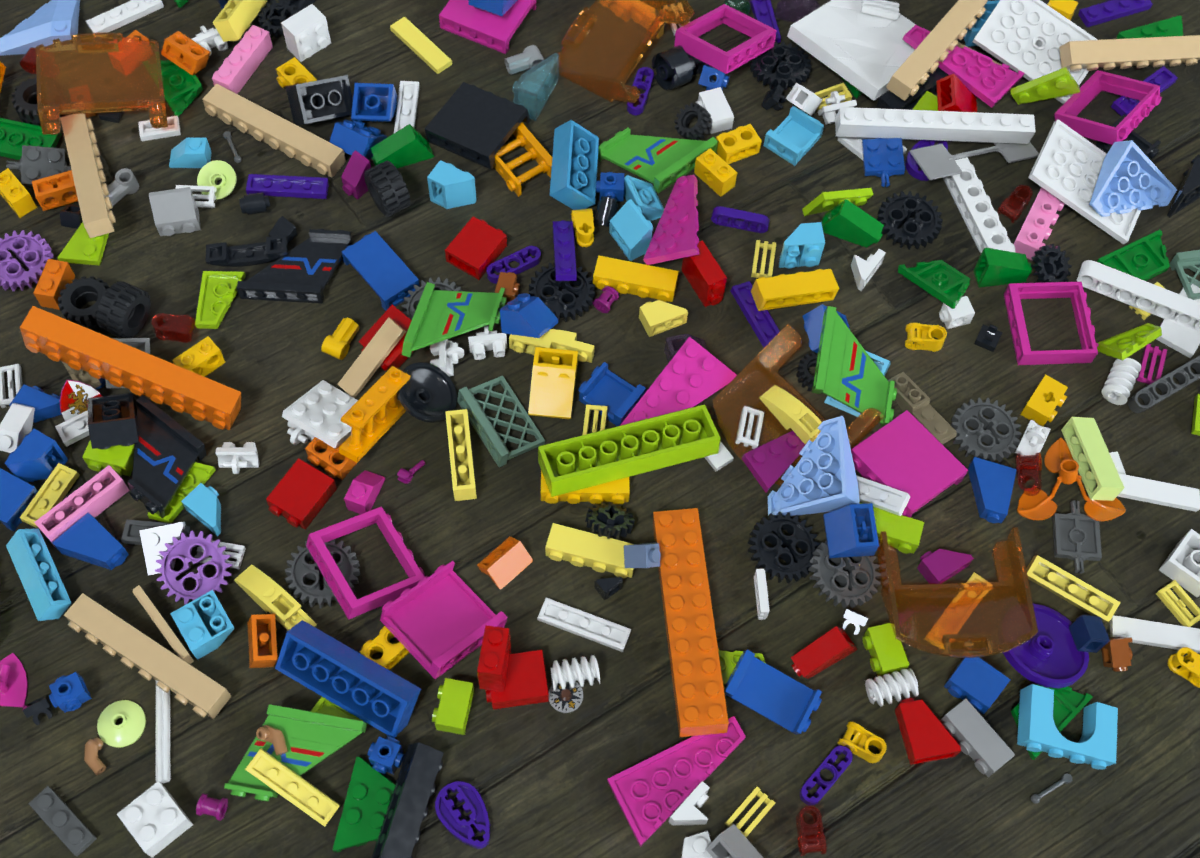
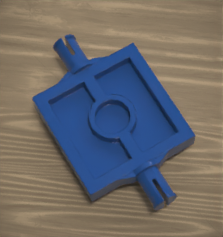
(883, 158)

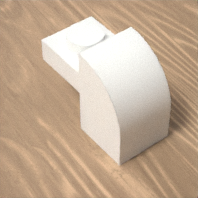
(804, 99)

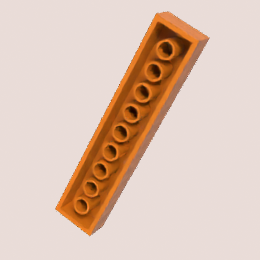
(130, 368)
(690, 624)

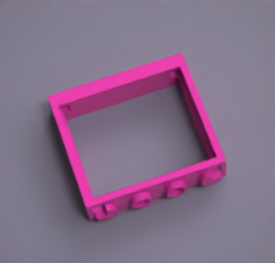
(761, 38)
(1102, 81)
(1018, 327)
(351, 606)

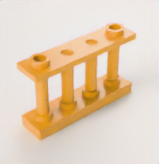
(534, 151)
(373, 414)

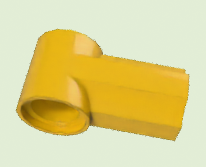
(338, 343)

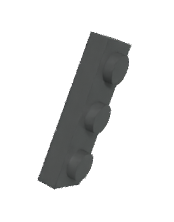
(62, 821)

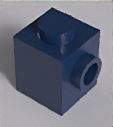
(1089, 633)

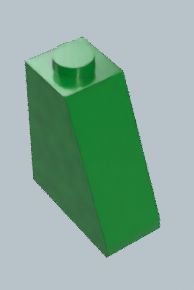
(402, 148)
(852, 224)
(1001, 268)

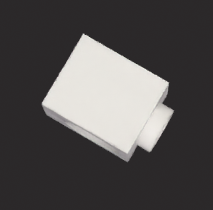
(959, 316)

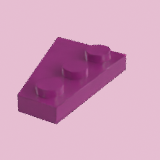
(773, 458)

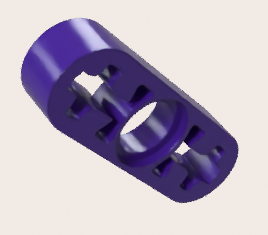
(643, 85)
(729, 218)
(517, 256)
(842, 766)

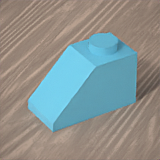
(190, 153)
(205, 507)

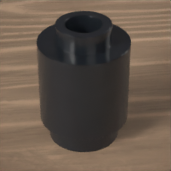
(254, 203)
(605, 210)

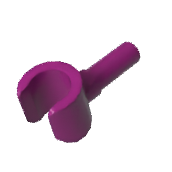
(406, 476)

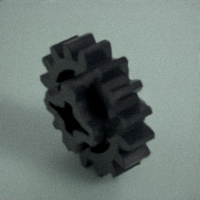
(275, 14)
(1052, 265)
(609, 520)

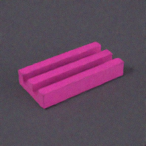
(1155, 351)

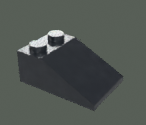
(320, 100)
(1188, 189)
(112, 421)

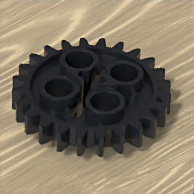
(781, 66)
(919, 226)
(562, 291)
(768, 557)

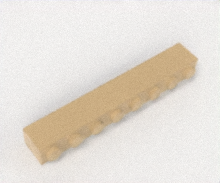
(935, 47)
(1130, 52)
(274, 130)
(87, 175)
(148, 656)

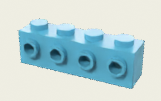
(38, 574)

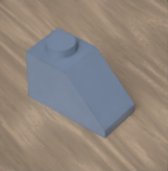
(642, 555)

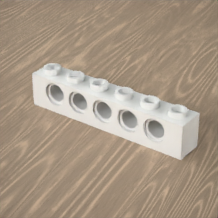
(977, 209)

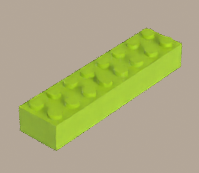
(628, 450)

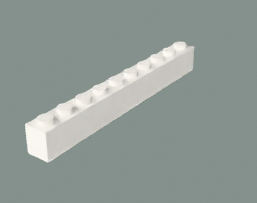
(934, 125)

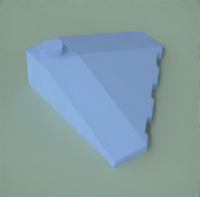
(52, 21)
(1129, 182)
(822, 477)

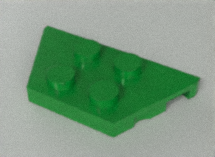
(1164, 28)
(179, 87)
(1141, 258)
(938, 280)
(1065, 708)
(363, 807)

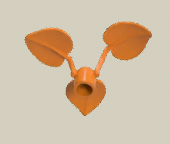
(1041, 507)

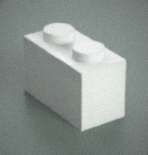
(719, 109)

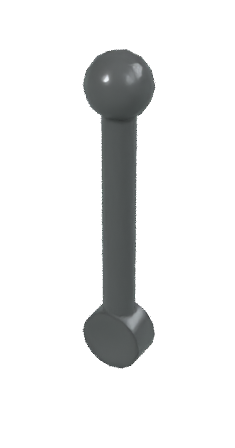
(227, 135)
(1066, 778)

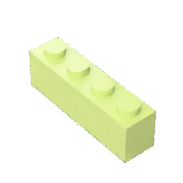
(1093, 458)

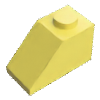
(661, 316)

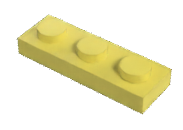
(50, 493)

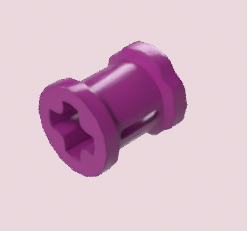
(606, 299)
(211, 806)

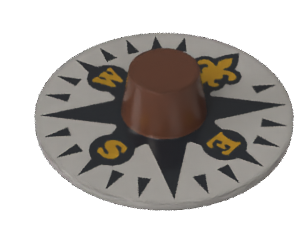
(566, 699)

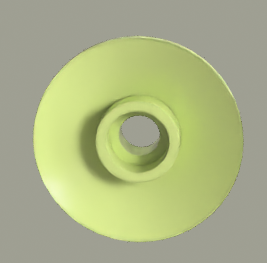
(215, 171)
(128, 731)

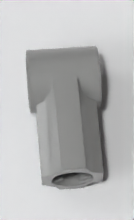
(528, 59)
(123, 184)

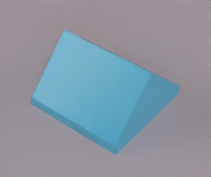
(644, 195)

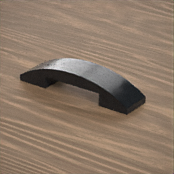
(248, 254)

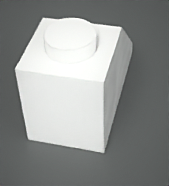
(15, 426)

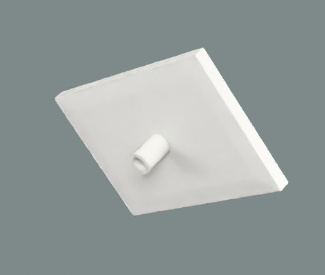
(1029, 37)
(1069, 171)

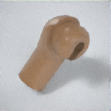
(273, 736)
(91, 755)

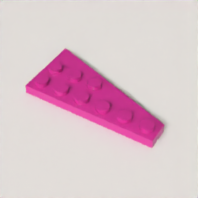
(975, 70)
(682, 384)
(661, 783)

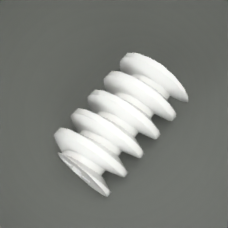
(1121, 380)
(575, 672)
(892, 685)

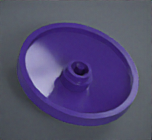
(1051, 654)

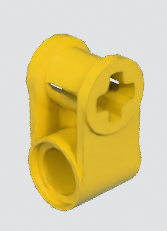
(583, 226)
(923, 337)
(1189, 665)
(861, 741)

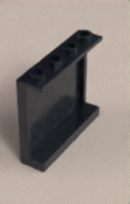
(475, 124)

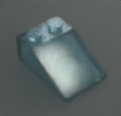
(537, 85)

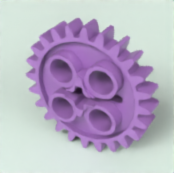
(30, 251)
(183, 550)

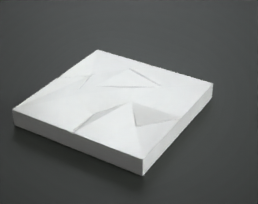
(855, 44)

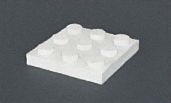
(321, 413)

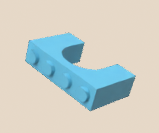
(1039, 732)

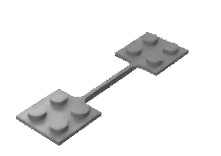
(939, 163)

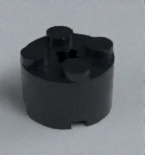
(673, 68)

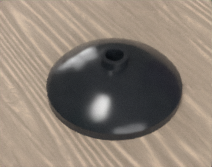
(433, 387)

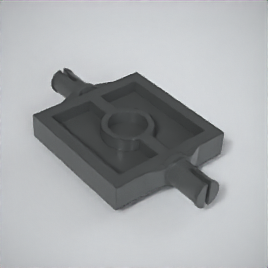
(39, 163)
(1076, 537)

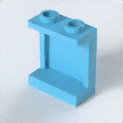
(794, 136)

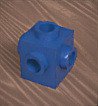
(707, 78)
(611, 185)
(69, 692)
(389, 762)

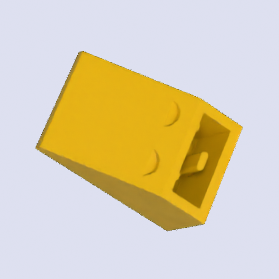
(553, 383)

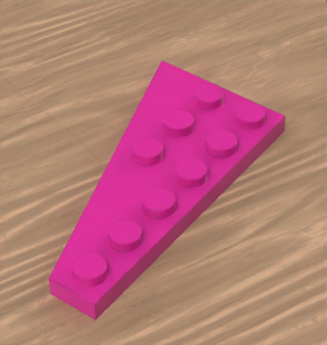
(678, 225)

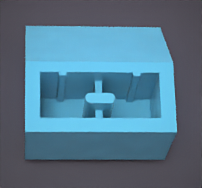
(451, 186)
(631, 230)
(803, 246)
(203, 624)

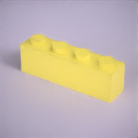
(236, 18)
(461, 455)
(588, 550)
(1071, 589)

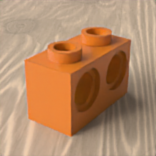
(185, 52)
(55, 190)
(328, 458)

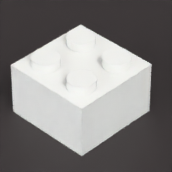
(306, 32)
(1184, 563)
(154, 819)

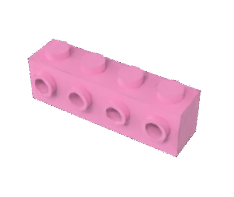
(243, 59)
(1038, 223)
(91, 497)

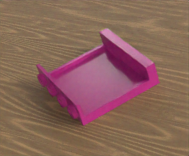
(484, 26)
(908, 460)
(439, 620)

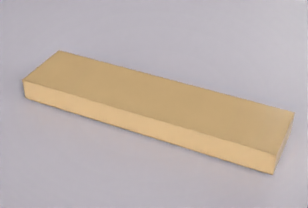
(371, 357)
(162, 625)

